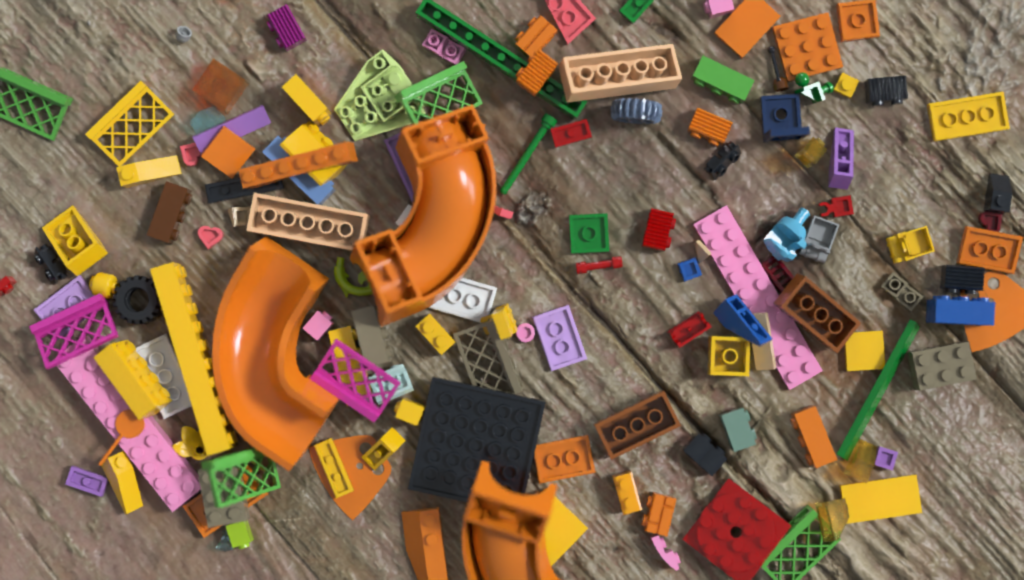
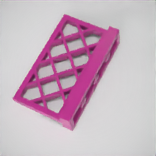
(72, 316)
(344, 391)

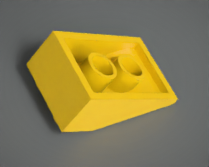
(74, 241)

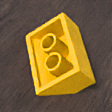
(306, 139)

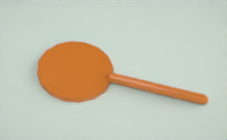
(128, 427)

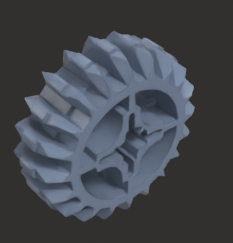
(636, 111)

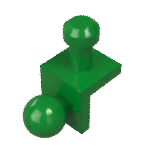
(813, 91)

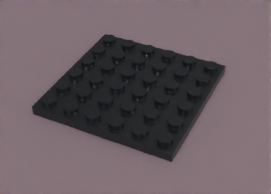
(472, 426)

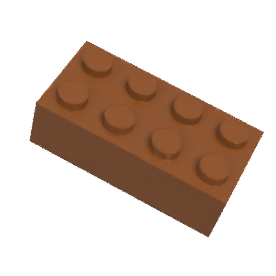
(817, 313)
(637, 424)

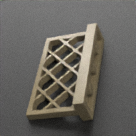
(503, 352)

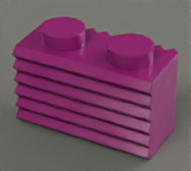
(286, 27)

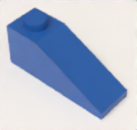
(738, 318)

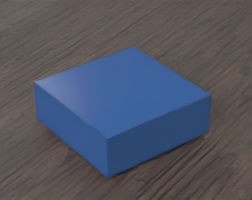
(689, 269)

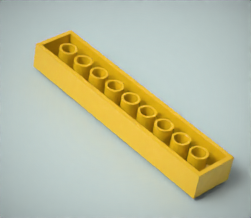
(193, 356)

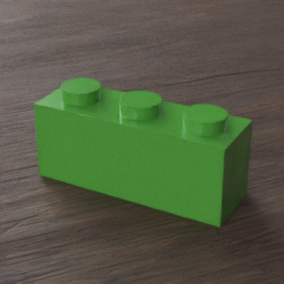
(722, 80)

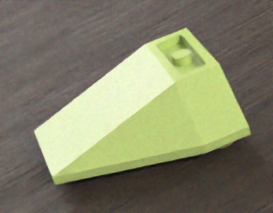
(370, 102)

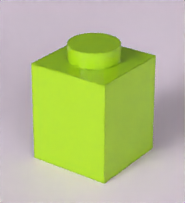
(239, 534)

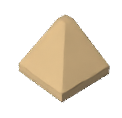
(239, 216)
(701, 251)

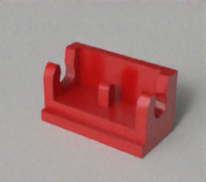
(689, 329)

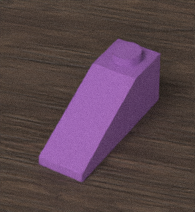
(841, 159)

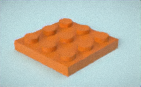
(807, 46)

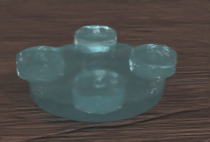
(206, 119)

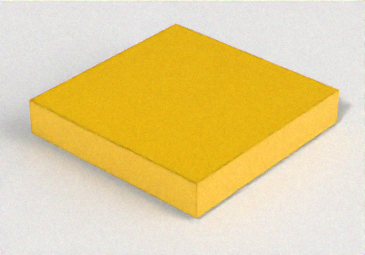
(865, 351)

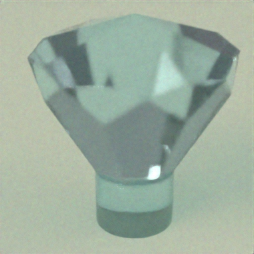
(224, 543)

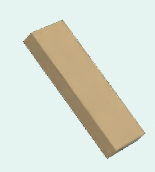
(764, 354)

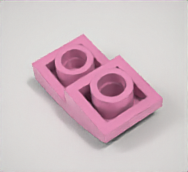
(444, 47)
(668, 555)

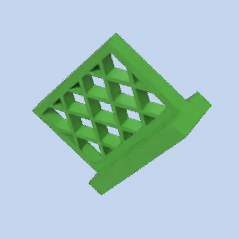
(433, 82)
(37, 90)
(235, 459)
(799, 523)

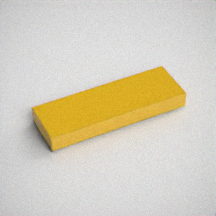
(333, 468)

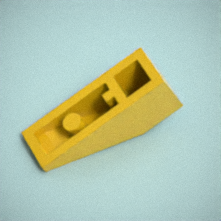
(148, 171)
(123, 481)

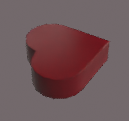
(990, 220)

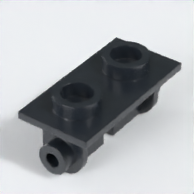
(717, 167)
(45, 257)

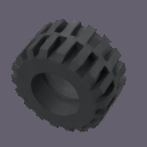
(123, 303)

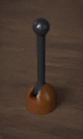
(780, 83)

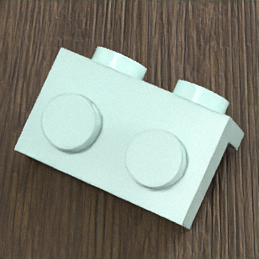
(398, 372)

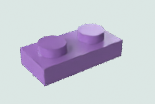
(87, 481)

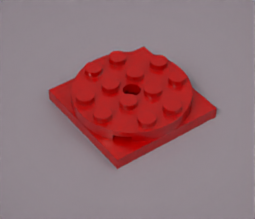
(759, 527)

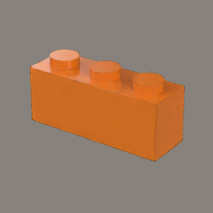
(813, 437)

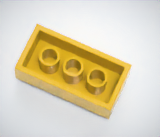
(133, 379)

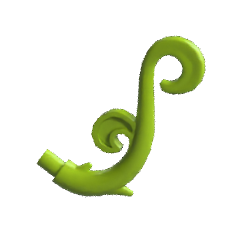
(340, 277)

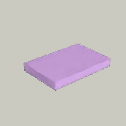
(69, 295)
(559, 338)

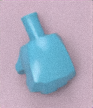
(787, 236)

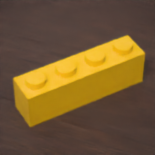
(348, 336)

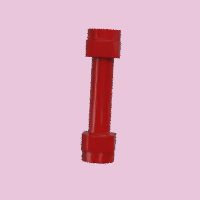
(615, 262)

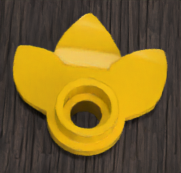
(190, 441)

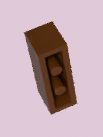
(169, 212)

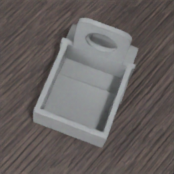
(819, 239)

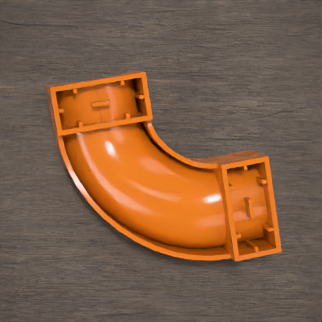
(447, 221)
(257, 353)
(506, 532)

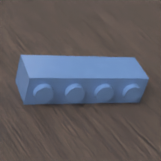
(305, 182)

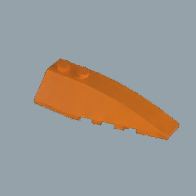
(425, 543)

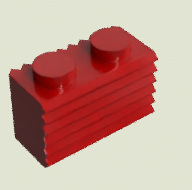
(658, 229)

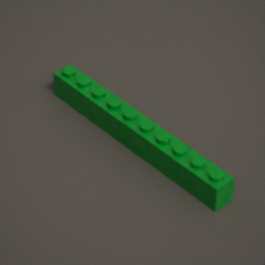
(492, 53)

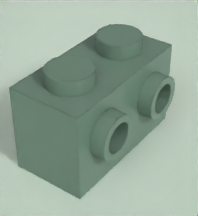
(738, 429)

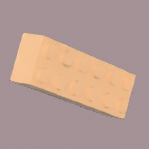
(619, 73)
(306, 222)

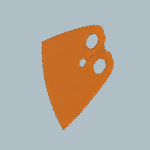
(1008, 313)
(363, 480)

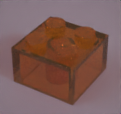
(220, 86)

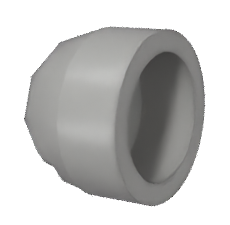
(183, 34)

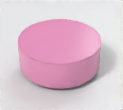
(525, 332)

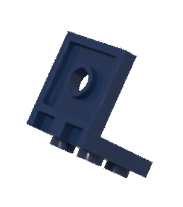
(786, 129)

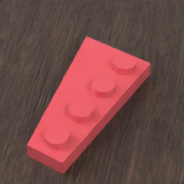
(570, 17)

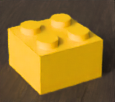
(728, 356)

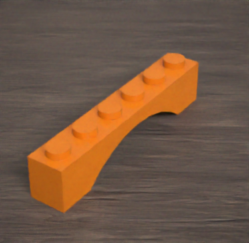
(298, 164)

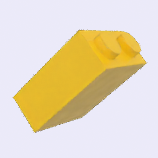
(307, 100)

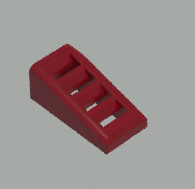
(774, 279)

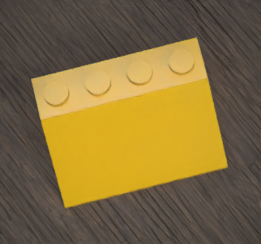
(561, 530)

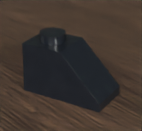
(998, 194)

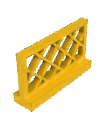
(117, 112)

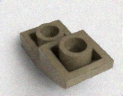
(902, 292)

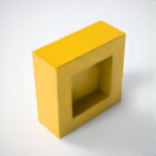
(845, 85)

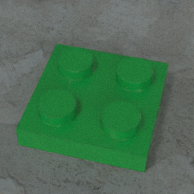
(589, 233)

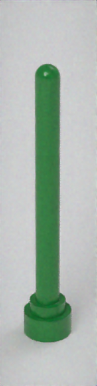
(547, 122)

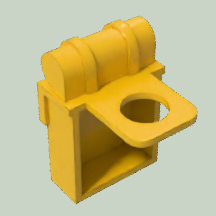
(910, 244)
(503, 321)

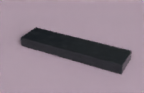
(233, 189)

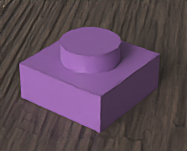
(885, 458)

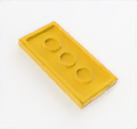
(968, 116)
(882, 498)

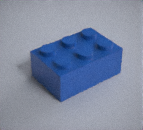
(960, 311)

